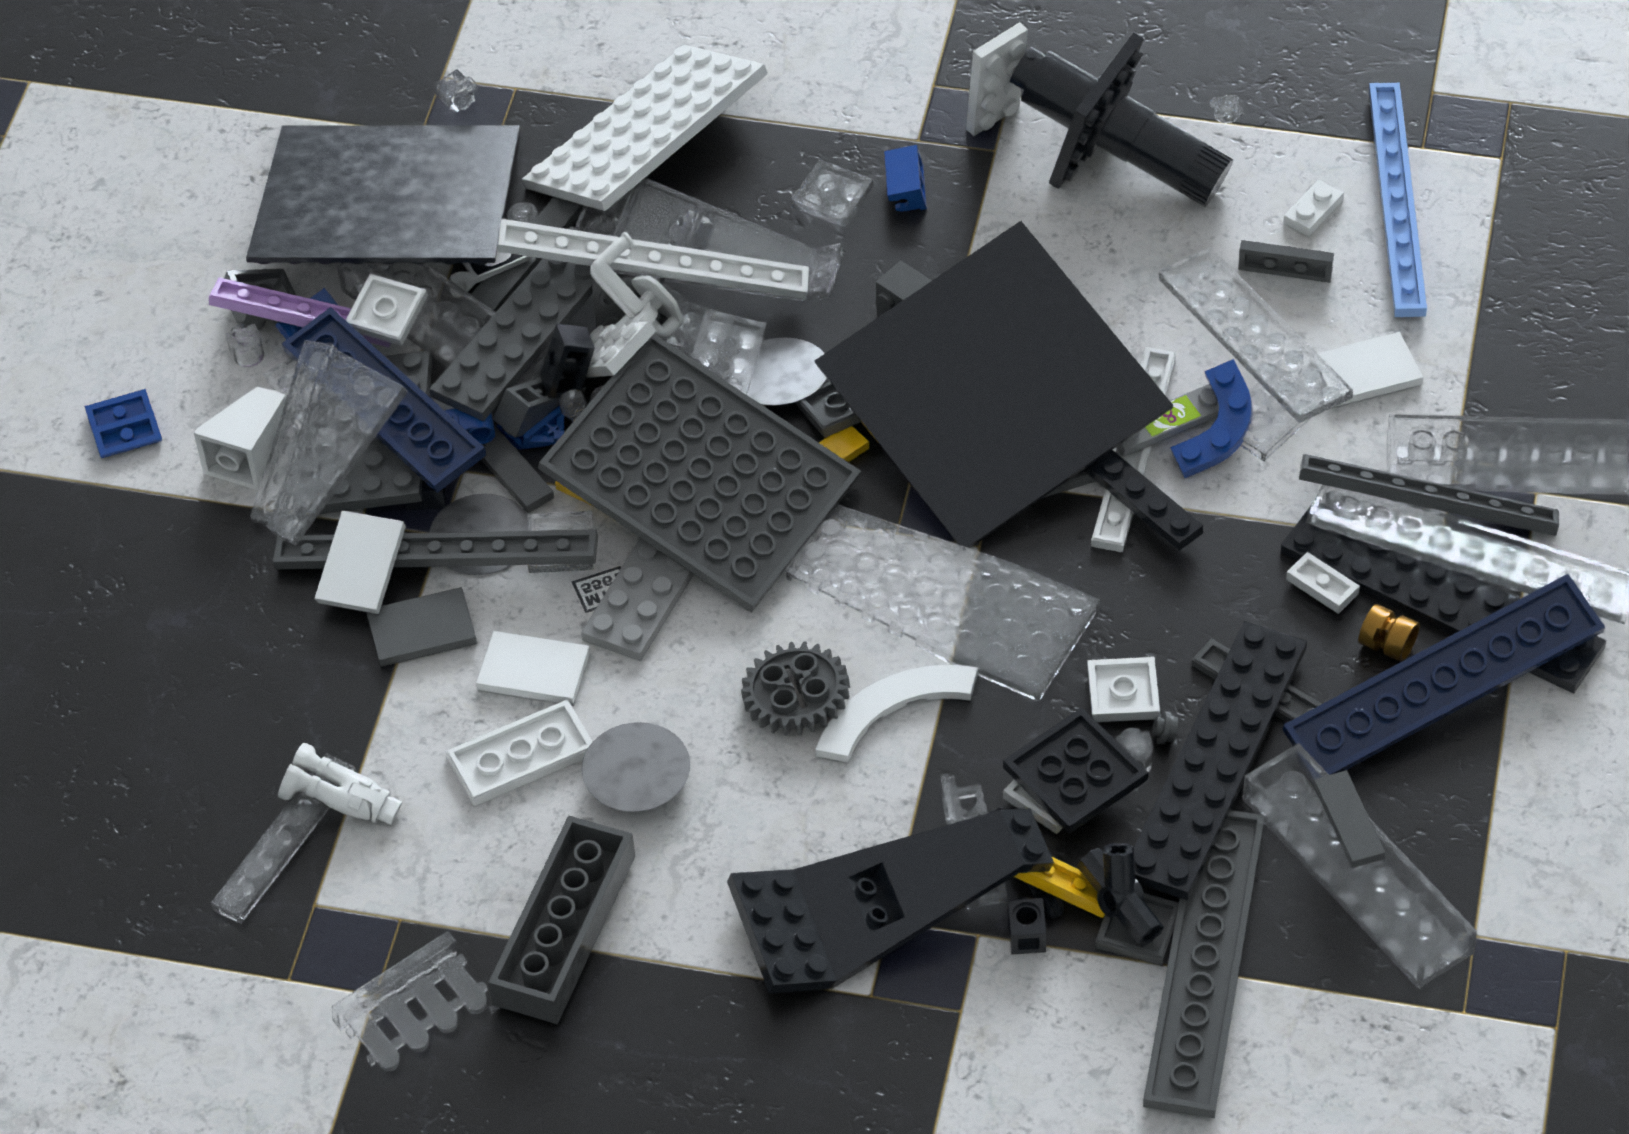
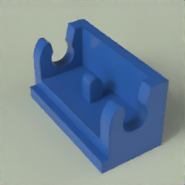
(905, 178)

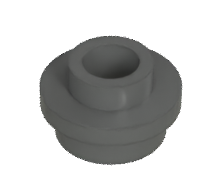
(1165, 728)

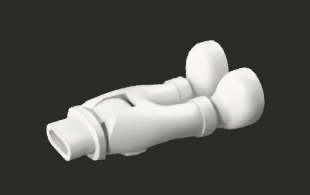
(355, 796)

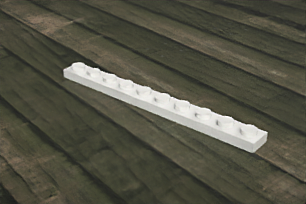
(655, 259)

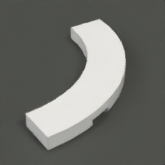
(888, 696)

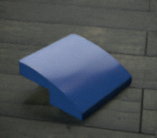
(123, 423)

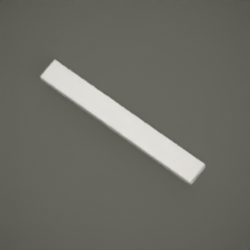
(1114, 517)

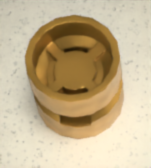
(1397, 641)

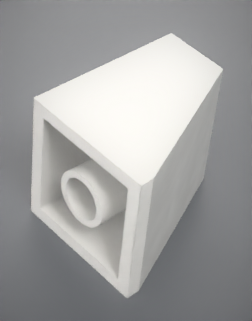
(240, 438)

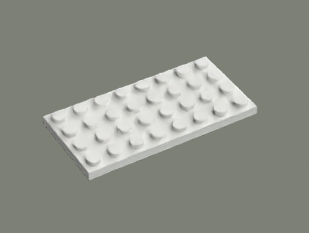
(644, 127)

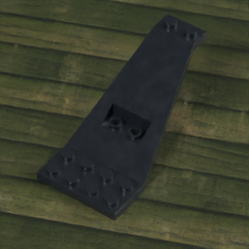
(820, 924)

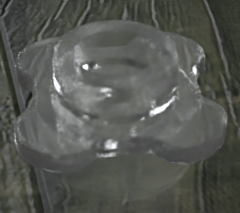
(1226, 108)

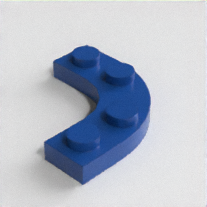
(1228, 429)

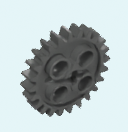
(817, 678)

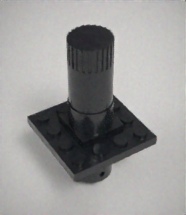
(1106, 117)

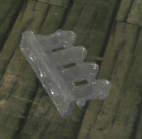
(410, 974)

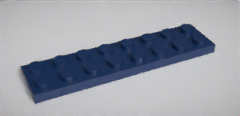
(418, 428)

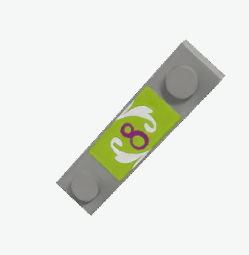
(1187, 412)

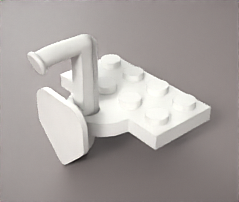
(619, 342)

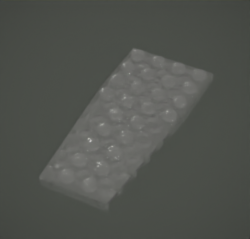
(947, 598)

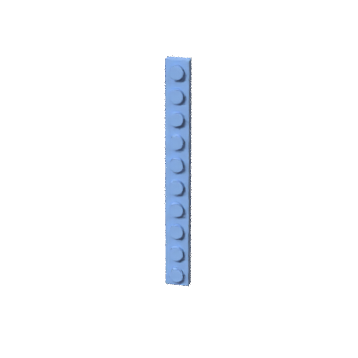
(1397, 200)

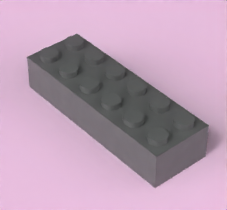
(562, 919)

